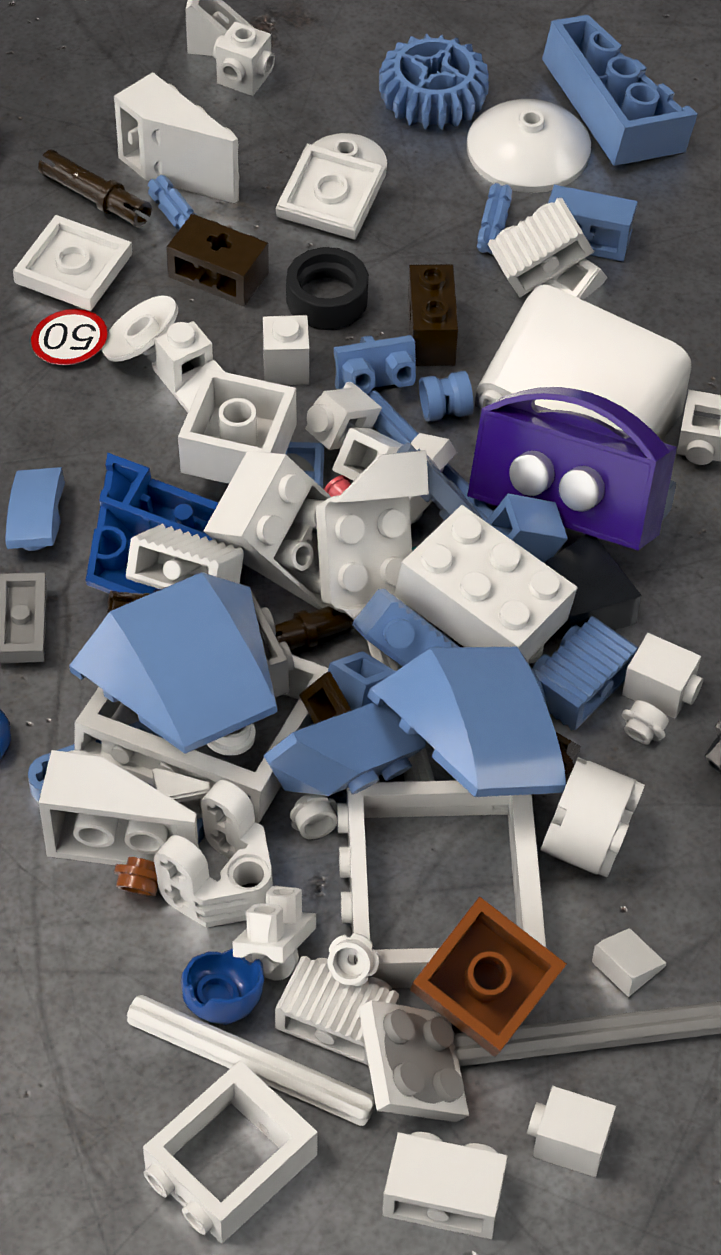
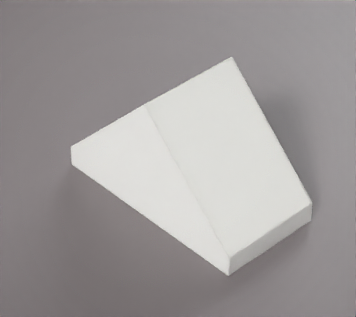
(206, 22)

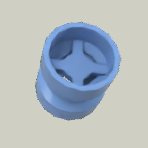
(446, 396)

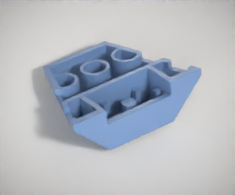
(184, 661)
(481, 717)

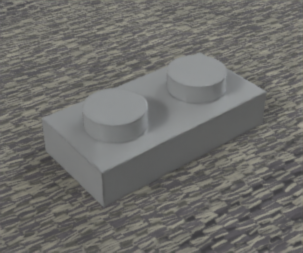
(22, 617)

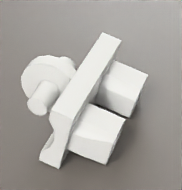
(276, 932)

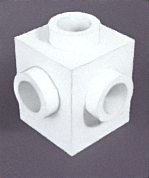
(243, 58)

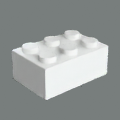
(484, 587)

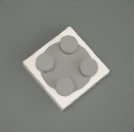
(412, 1062)

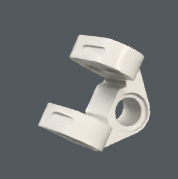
(232, 832)

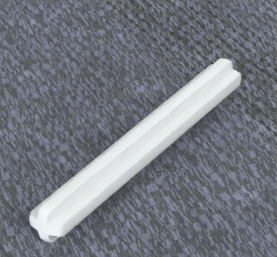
(268, 1066)

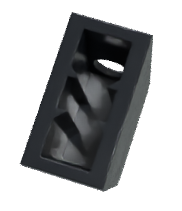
(601, 584)

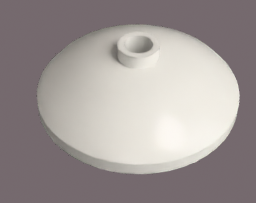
(529, 145)

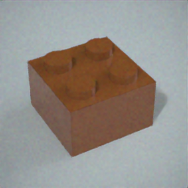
(487, 976)

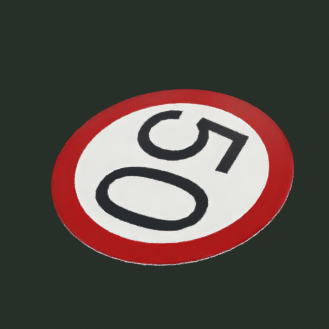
(69, 337)

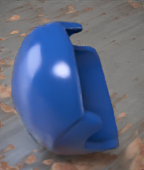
(222, 986)

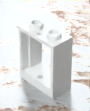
(264, 1109)

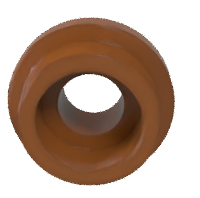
(137, 876)

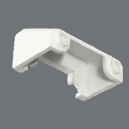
(586, 348)

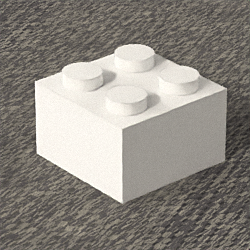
(231, 418)

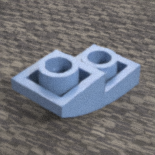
(33, 508)

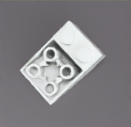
(174, 138)
(273, 519)

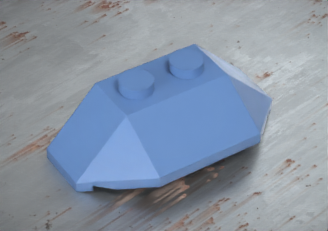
(345, 752)

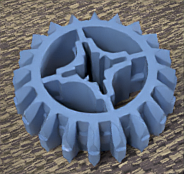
(433, 81)

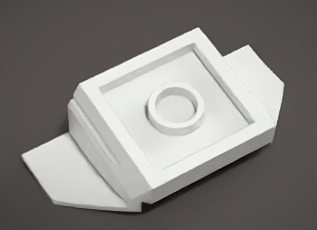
(369, 531)

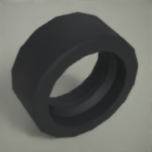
(332, 264)

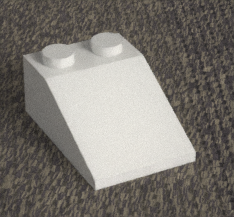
(105, 813)

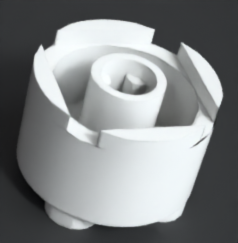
(592, 817)

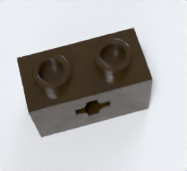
(218, 259)
(433, 314)

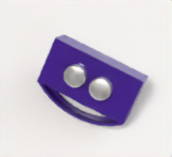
(598, 475)

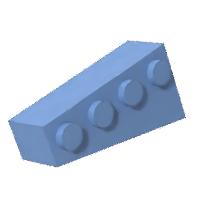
(613, 94)

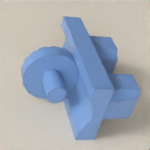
(376, 363)

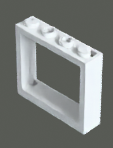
(142, 751)
(425, 799)

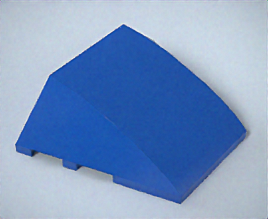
(132, 505)

